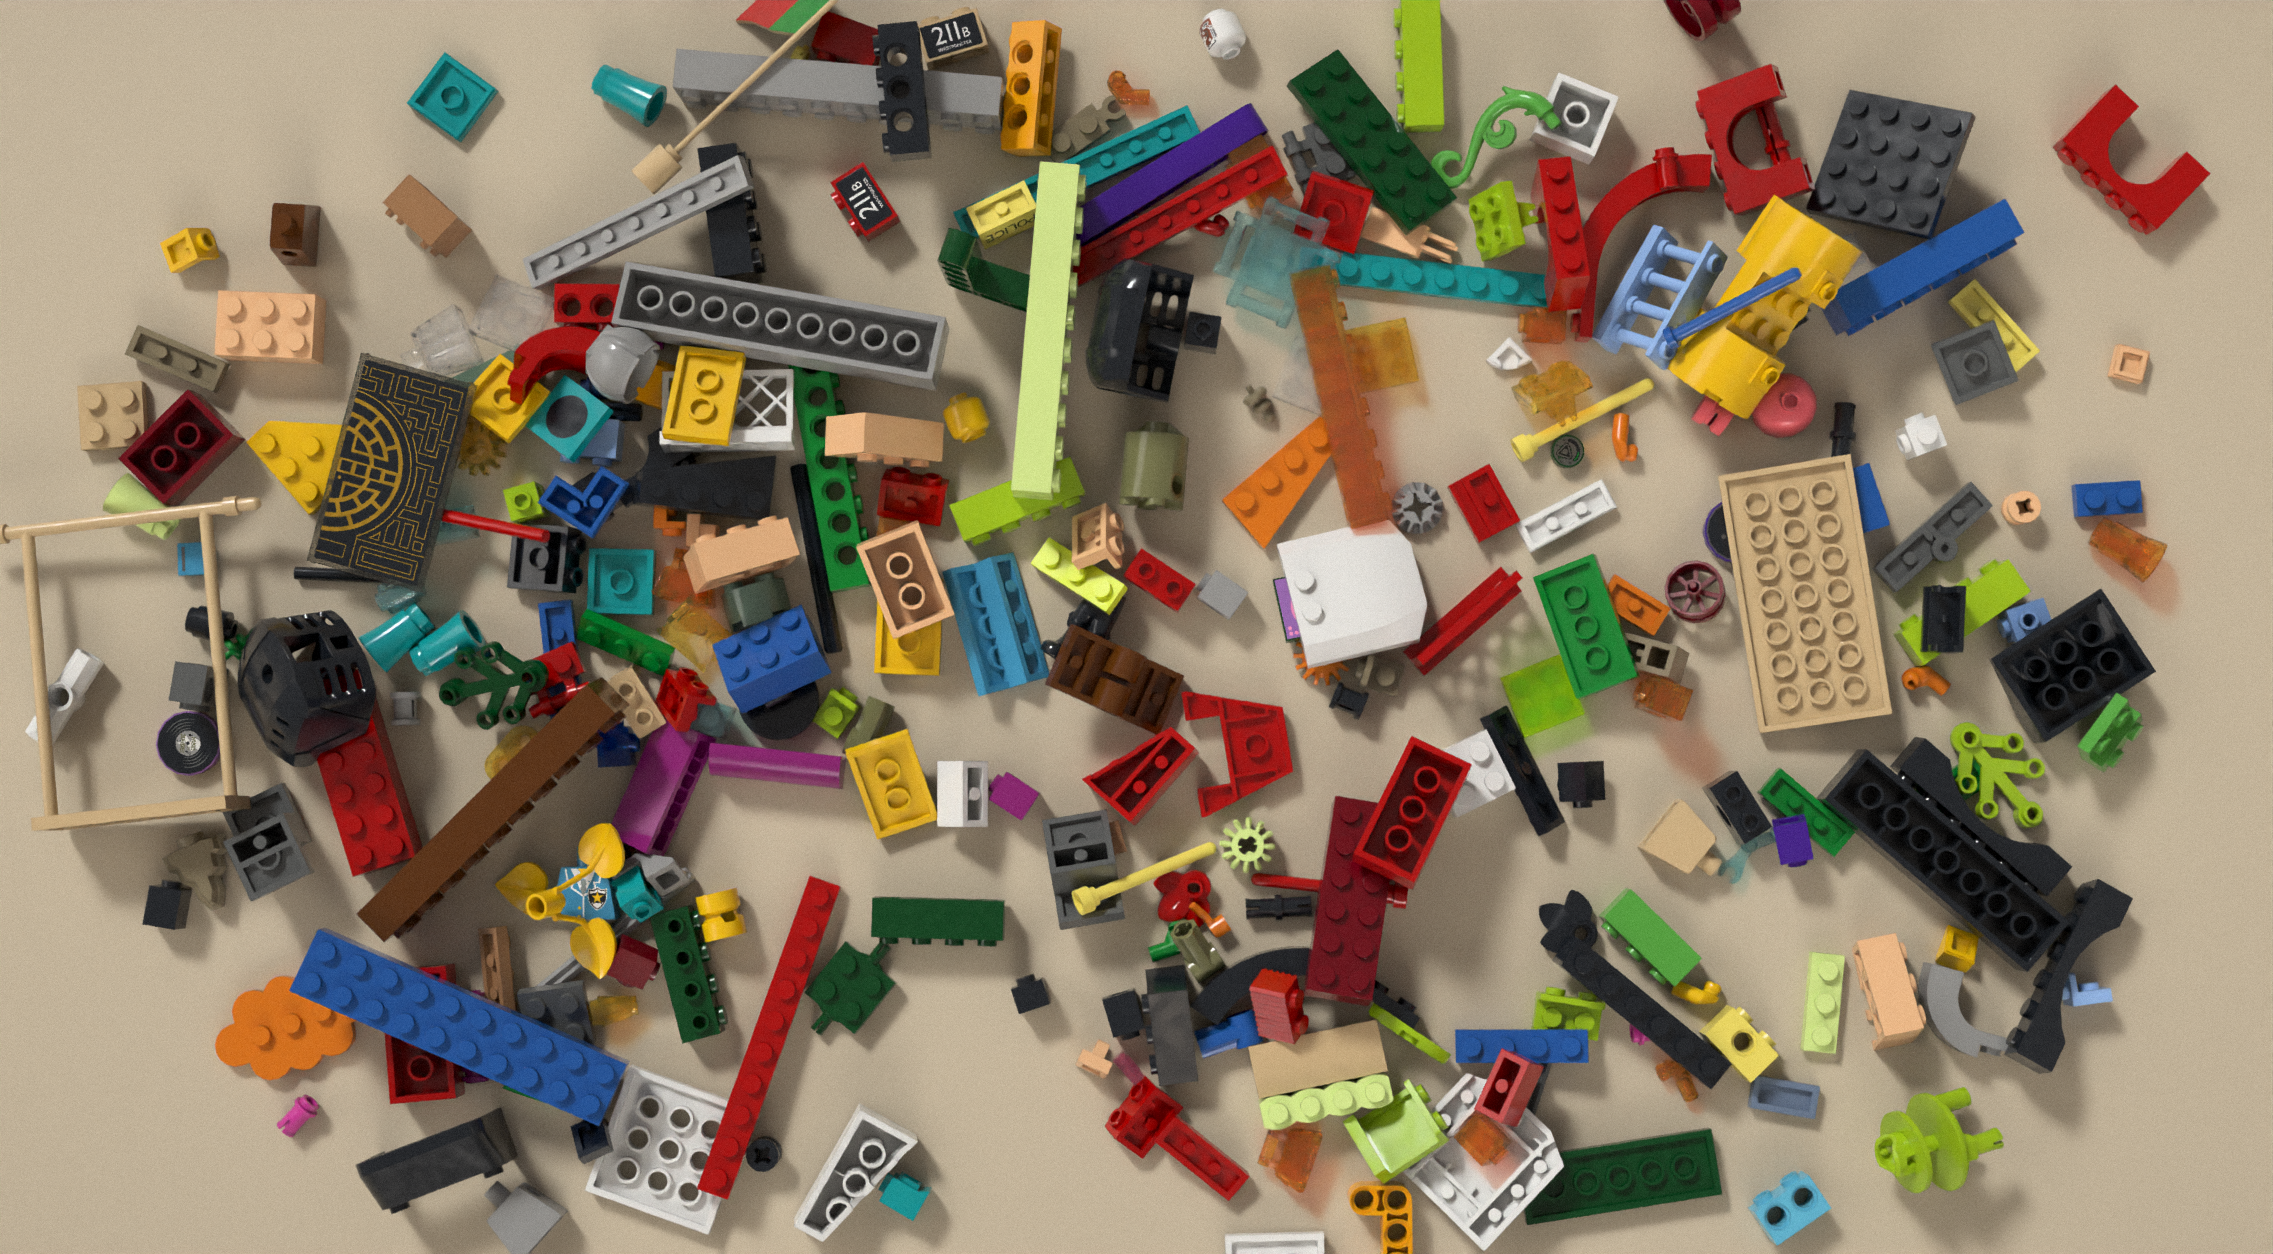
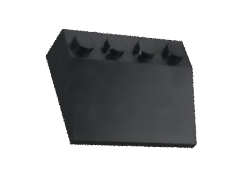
(2070, 667)

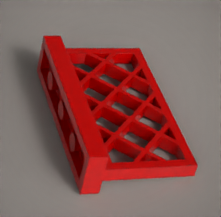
(1463, 620)

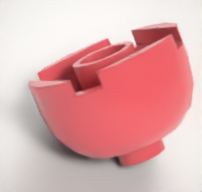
(1786, 407)

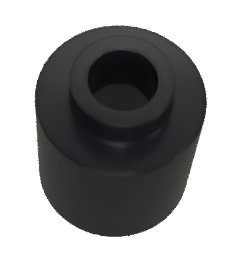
(198, 625)

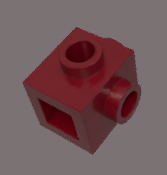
(634, 963)

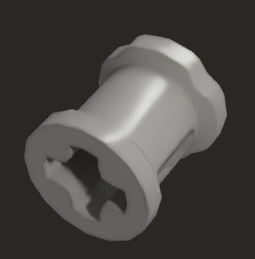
(405, 708)

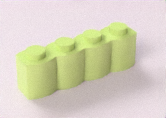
(1319, 1101)

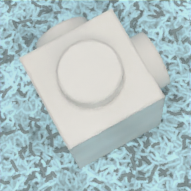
(1919, 436)

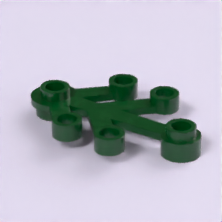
(497, 682)

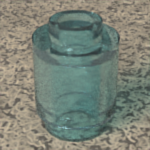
(395, 598)

